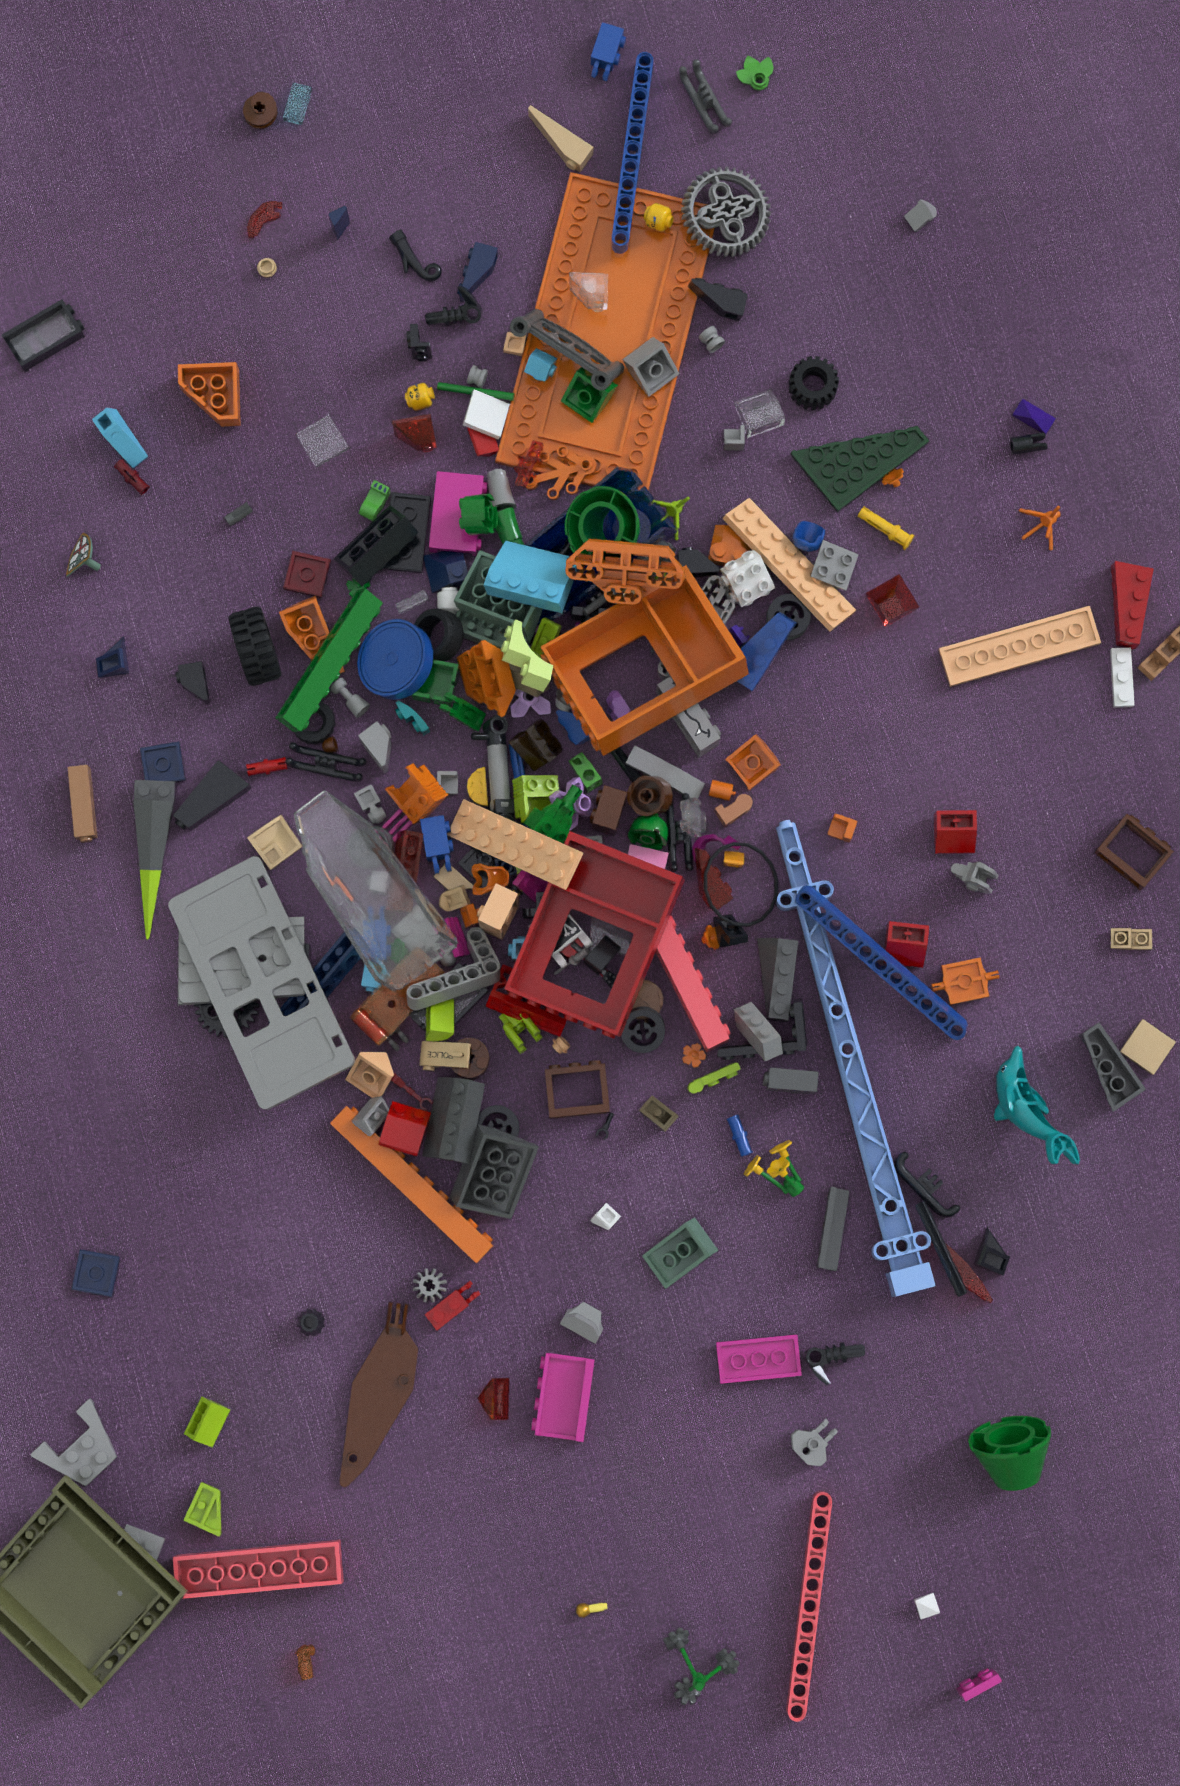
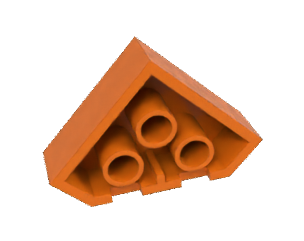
(214, 389)

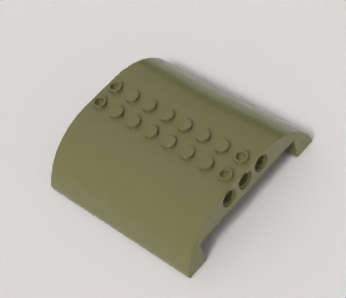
(63, 1591)

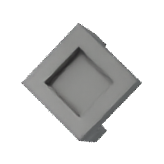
(734, 438)
(448, 781)

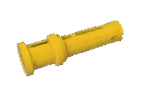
(893, 532)

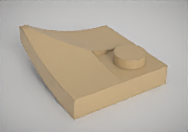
(275, 842)

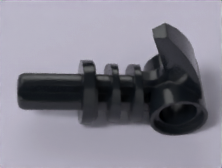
(460, 314)
(829, 1354)

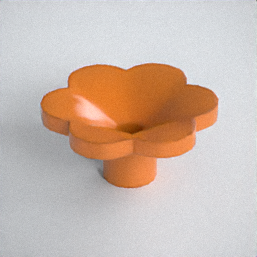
(893, 477)
(710, 938)

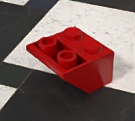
(955, 831)
(907, 943)

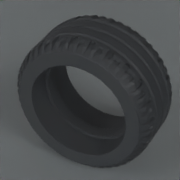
(453, 631)

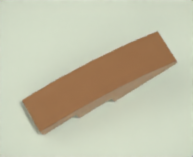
(1161, 656)

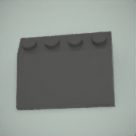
(453, 1119)
(495, 1173)

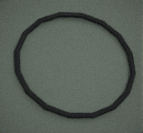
(775, 884)

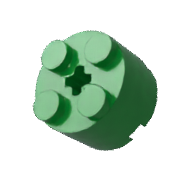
(478, 514)

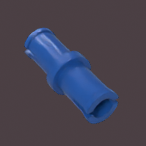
(739, 1135)

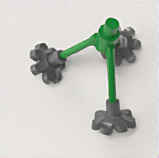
(688, 1690)

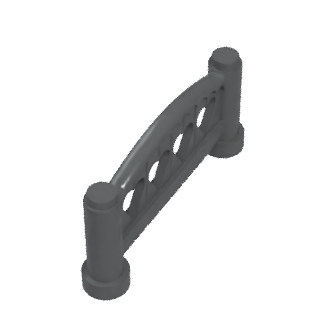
(602, 373)

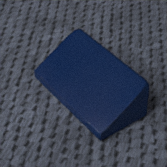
(339, 221)

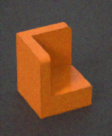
(842, 827)

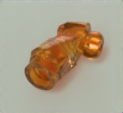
(304, 1661)

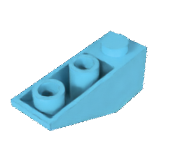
(120, 436)

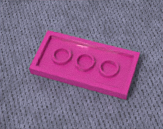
(758, 1359)

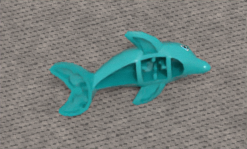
(1023, 1108)

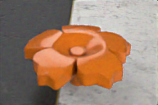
(693, 1054)

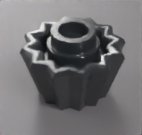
(310, 1322)

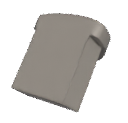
(920, 214)

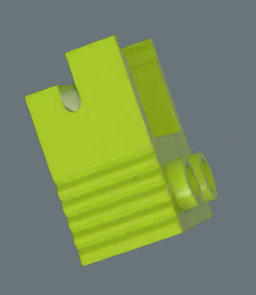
(532, 792)

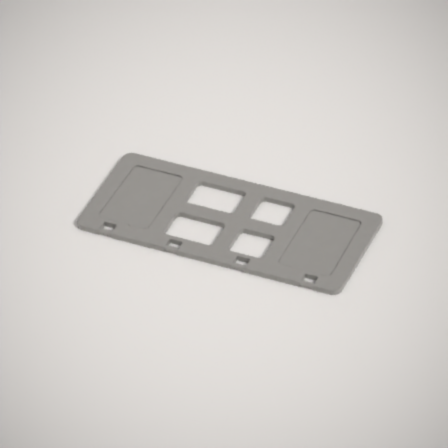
(293, 1049)

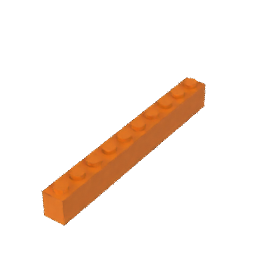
(415, 1188)

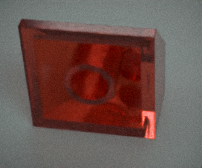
(416, 432)
(892, 600)

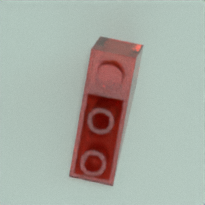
(718, 891)

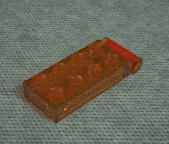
(380, 1020)

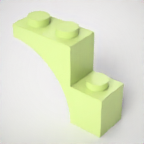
(516, 652)

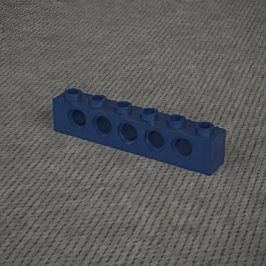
(329, 972)

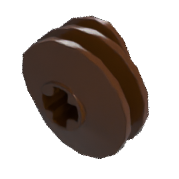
(257, 102)

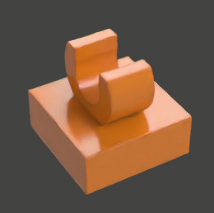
(469, 915)

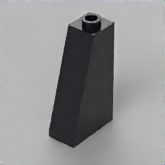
(210, 796)

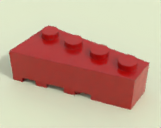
(1130, 594)

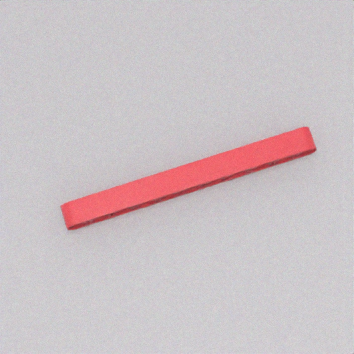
(811, 1615)

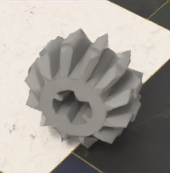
(436, 1282)

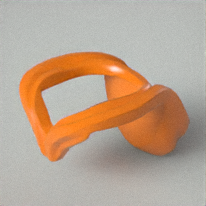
(495, 875)

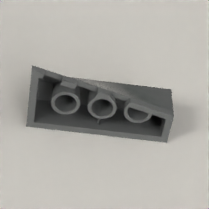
(777, 969)
(1113, 1070)

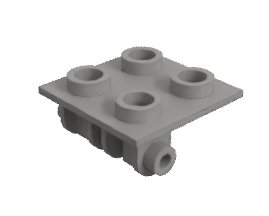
(834, 565)

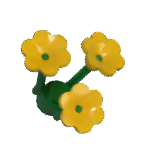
(778, 1167)

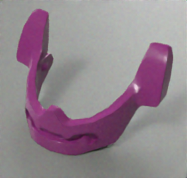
(703, 840)

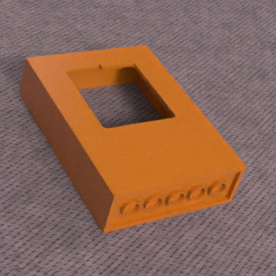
(684, 636)

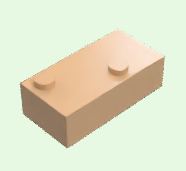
(498, 911)

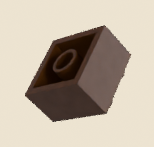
(609, 810)

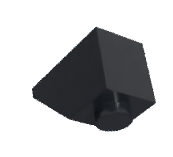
(697, 563)
(193, 680)

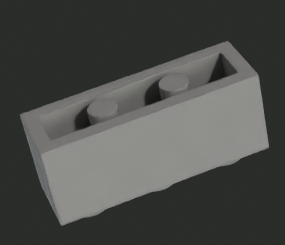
(758, 1031)

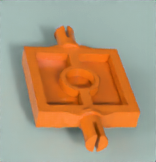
(965, 981)

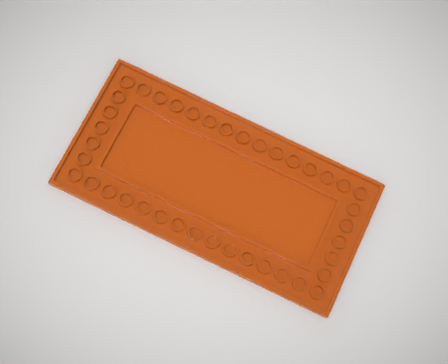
(644, 301)

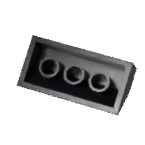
(376, 545)

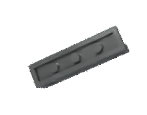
(832, 1229)

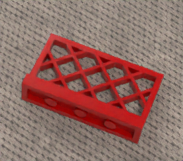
(513, 1007)

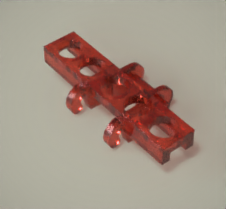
(528, 459)

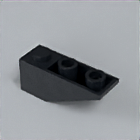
(724, 301)

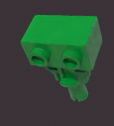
(555, 818)

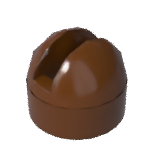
(330, 745)

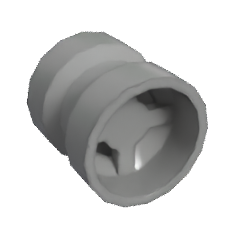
(711, 339)

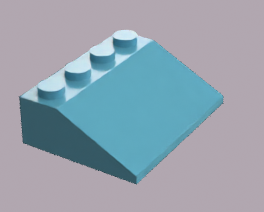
(529, 577)

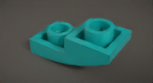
(409, 714)

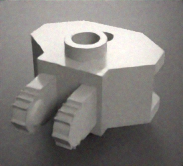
(975, 876)
(815, 1443)

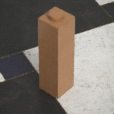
(82, 803)

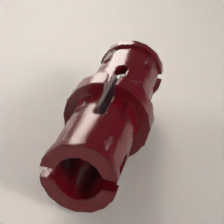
(123, 468)

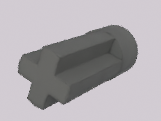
(238, 514)

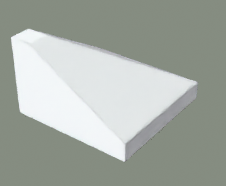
(605, 1217)
(926, 1606)

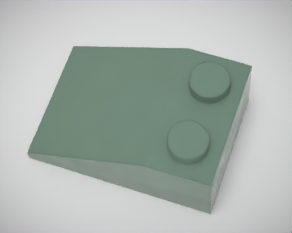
(680, 1252)

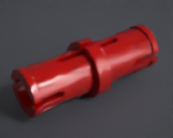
(266, 766)

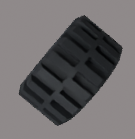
(817, 368)

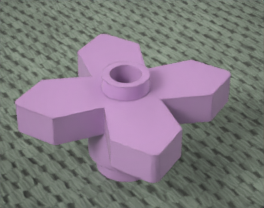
(522, 705)
(582, 806)

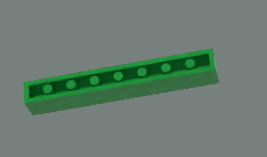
(329, 660)

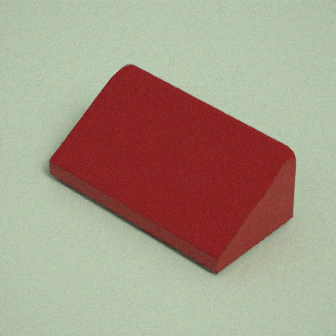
(483, 444)

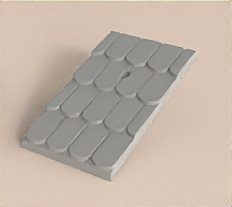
(231, 970)

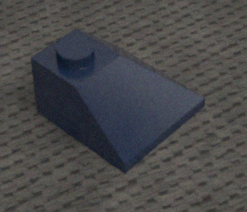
(445, 569)

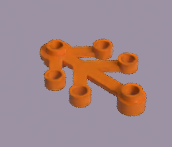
(563, 472)

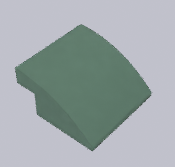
(488, 616)

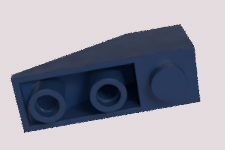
(480, 266)

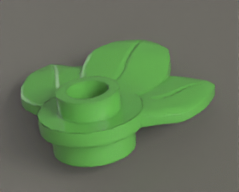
(756, 71)

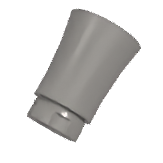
(500, 489)

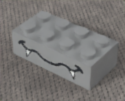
(694, 724)

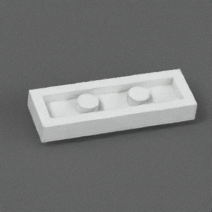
(1122, 677)

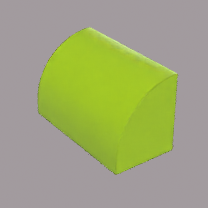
(440, 1021)
(206, 1422)

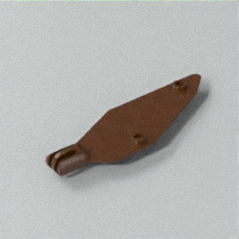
(378, 1394)

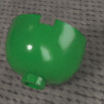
(649, 831)

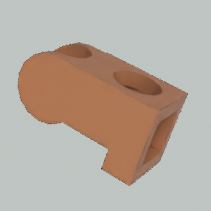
(735, 810)

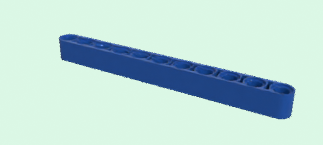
(632, 161)
(885, 972)

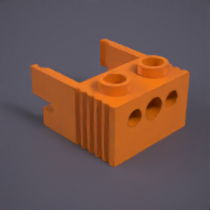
(418, 794)

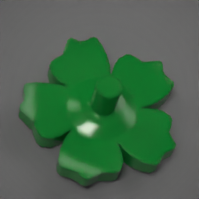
(354, 586)

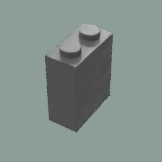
(791, 1081)

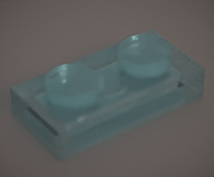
(297, 103)

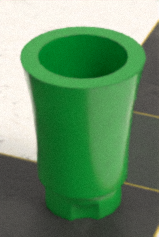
(508, 527)

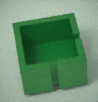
(440, 681)

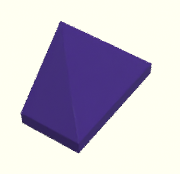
(1033, 416)

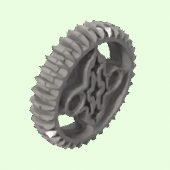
(728, 204)

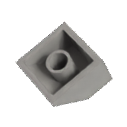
(651, 366)
(378, 744)

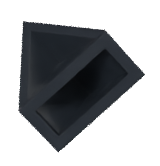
(991, 1255)

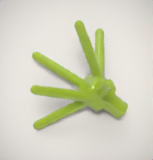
(673, 510)

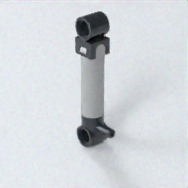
(497, 766)

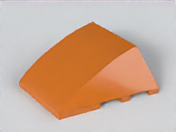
(487, 676)

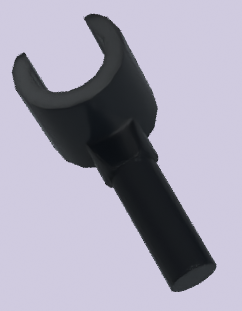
(605, 1127)

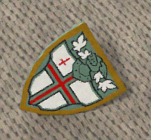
(82, 555)

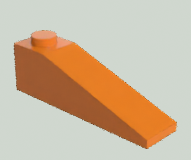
(306, 625)

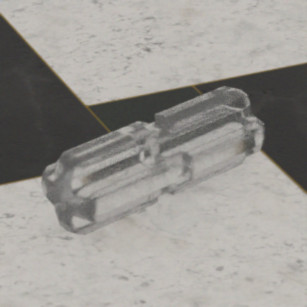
(415, 599)

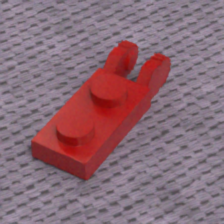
(450, 1307)

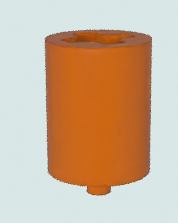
(721, 790)

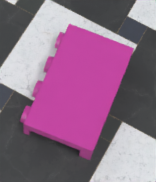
(445, 526)
(563, 1396)

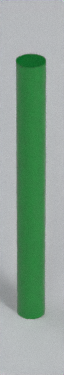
(468, 390)

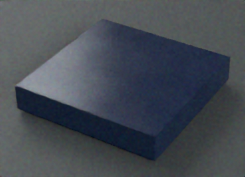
(163, 762)
(95, 1273)

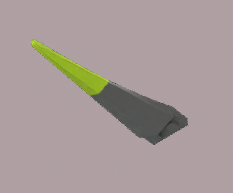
(153, 816)

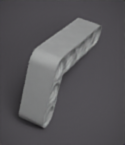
(460, 976)

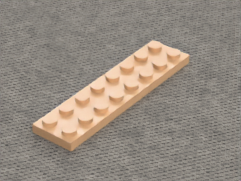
(788, 564)
(1019, 646)
(515, 844)

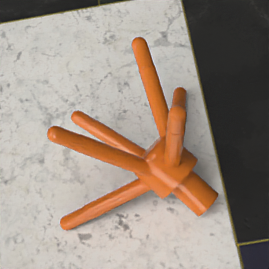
(1047, 519)

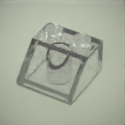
(590, 289)
(760, 412)

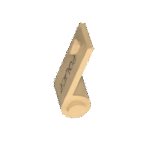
(444, 1055)

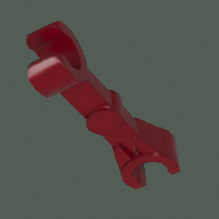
(399, 1082)

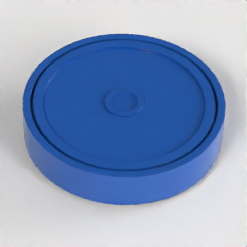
(395, 659)

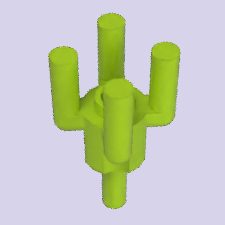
(513, 1027)

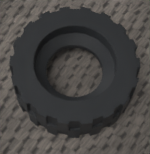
(324, 732)

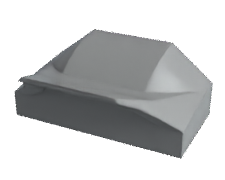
(584, 1321)

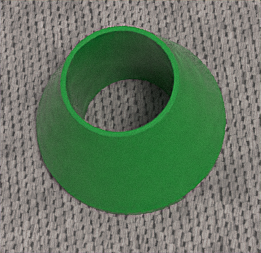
(588, 512)
(1012, 1450)

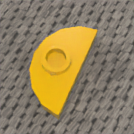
(478, 787)

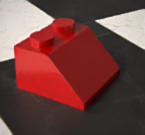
(404, 1128)

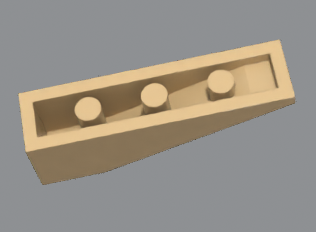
(570, 147)

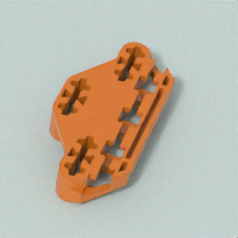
(621, 572)

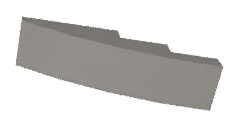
(654, 766)

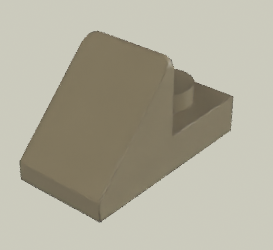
(658, 1113)

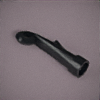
(408, 257)

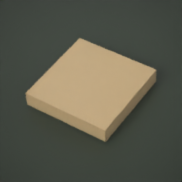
(1147, 1047)

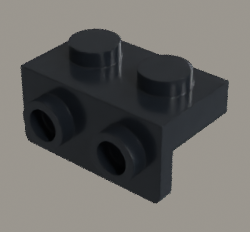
(420, 351)

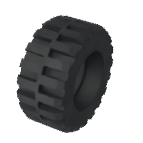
(254, 646)

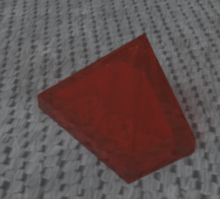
(496, 1398)

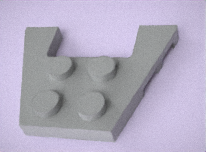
(87, 1455)

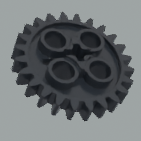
(215, 1023)

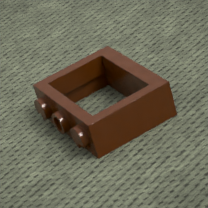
(1123, 868)
(581, 1110)

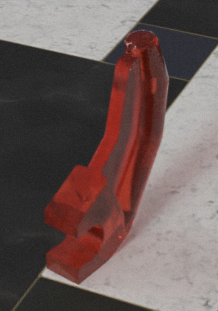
(263, 214)

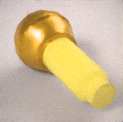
(584, 1610)

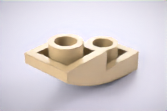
(1131, 939)

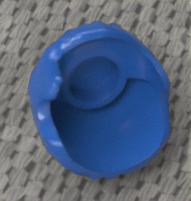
(808, 536)

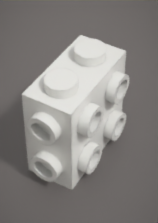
(747, 578)

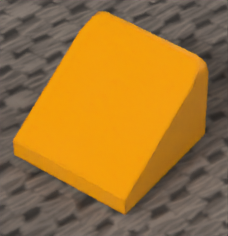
(733, 859)

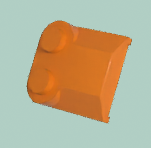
(726, 545)
(753, 761)

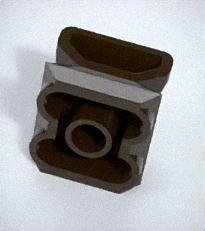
(536, 745)

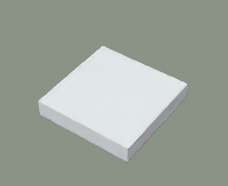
(486, 414)

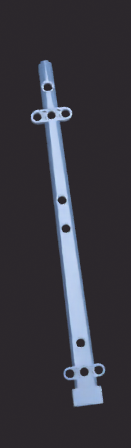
(907, 1270)

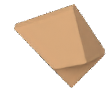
(371, 1073)

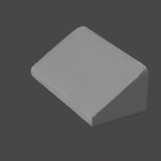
(371, 1115)

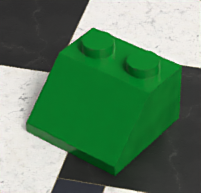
(584, 398)

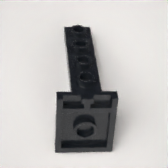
(788, 1047)

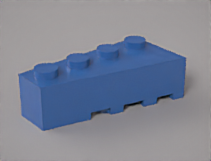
(764, 647)

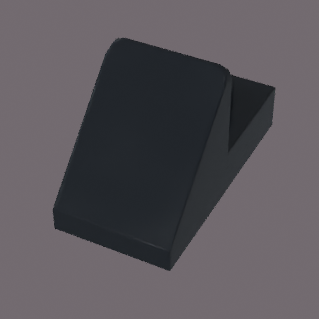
(728, 934)

